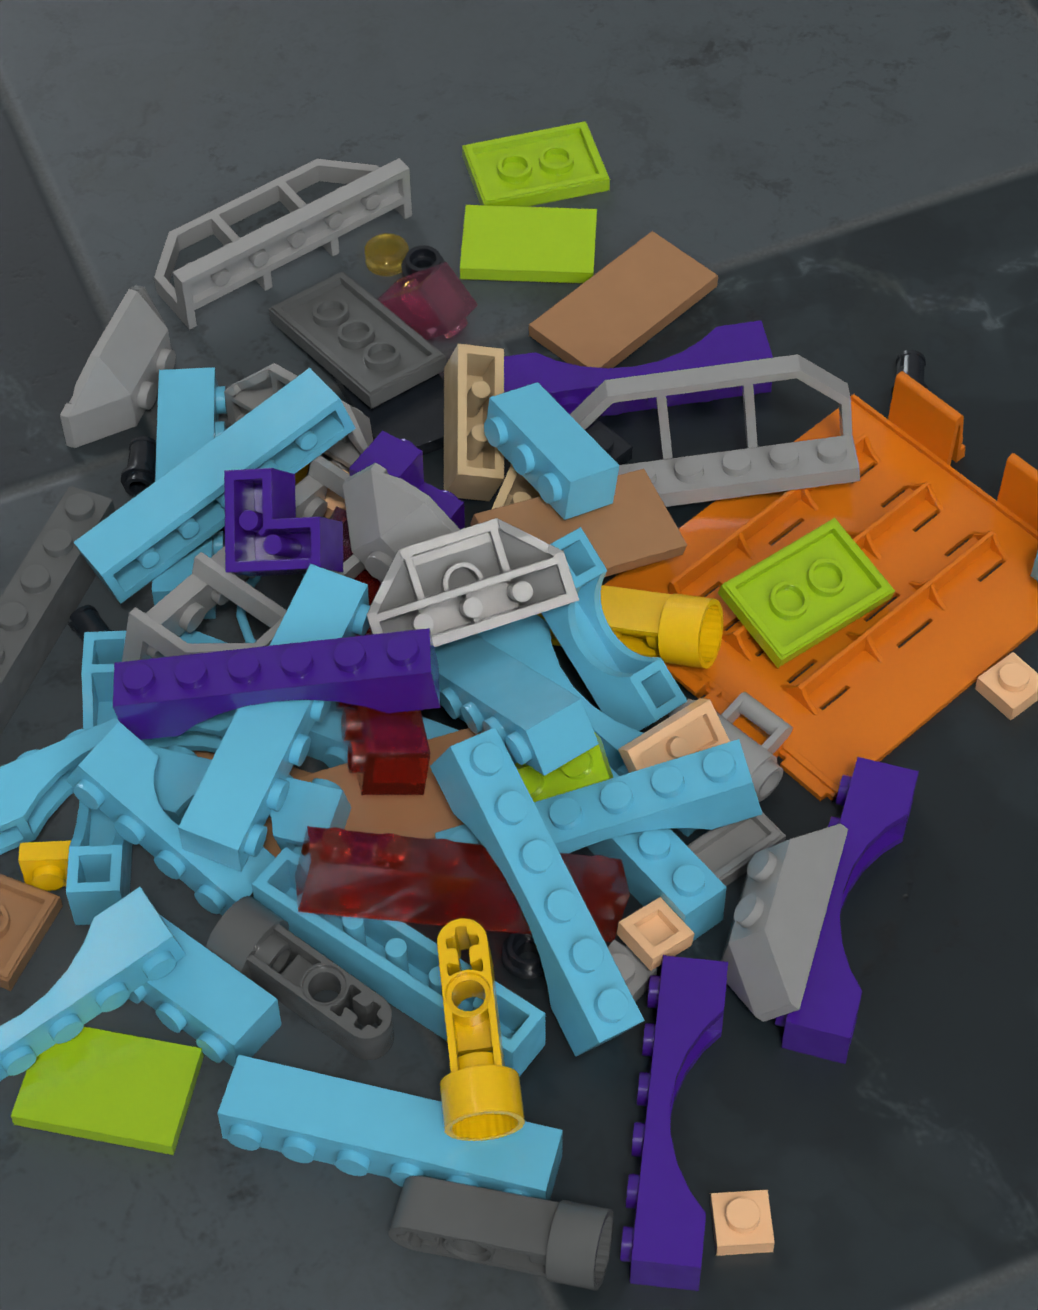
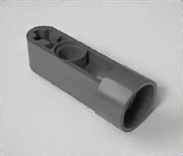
(261, 947)
(505, 1230)

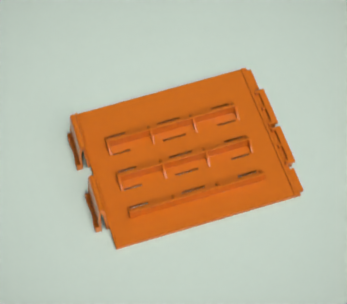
(887, 686)

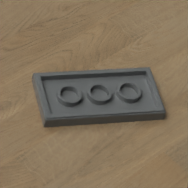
(357, 339)

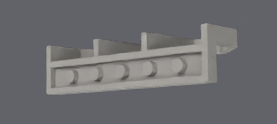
(366, 196)
(742, 470)
(184, 608)

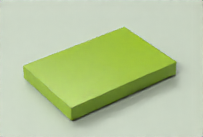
(536, 167)
(528, 244)
(806, 592)
(111, 1090)

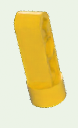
(663, 625)
(480, 1093)

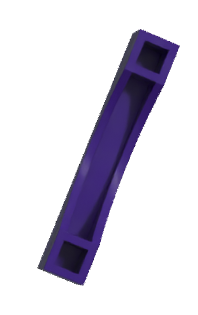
(574, 383)
(372, 671)
(876, 815)
(669, 1221)

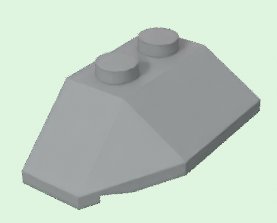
(120, 372)
(258, 387)
(388, 516)
(471, 583)
(781, 921)

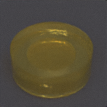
(385, 254)

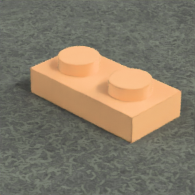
(681, 734)

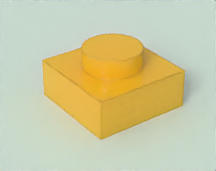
(44, 864)

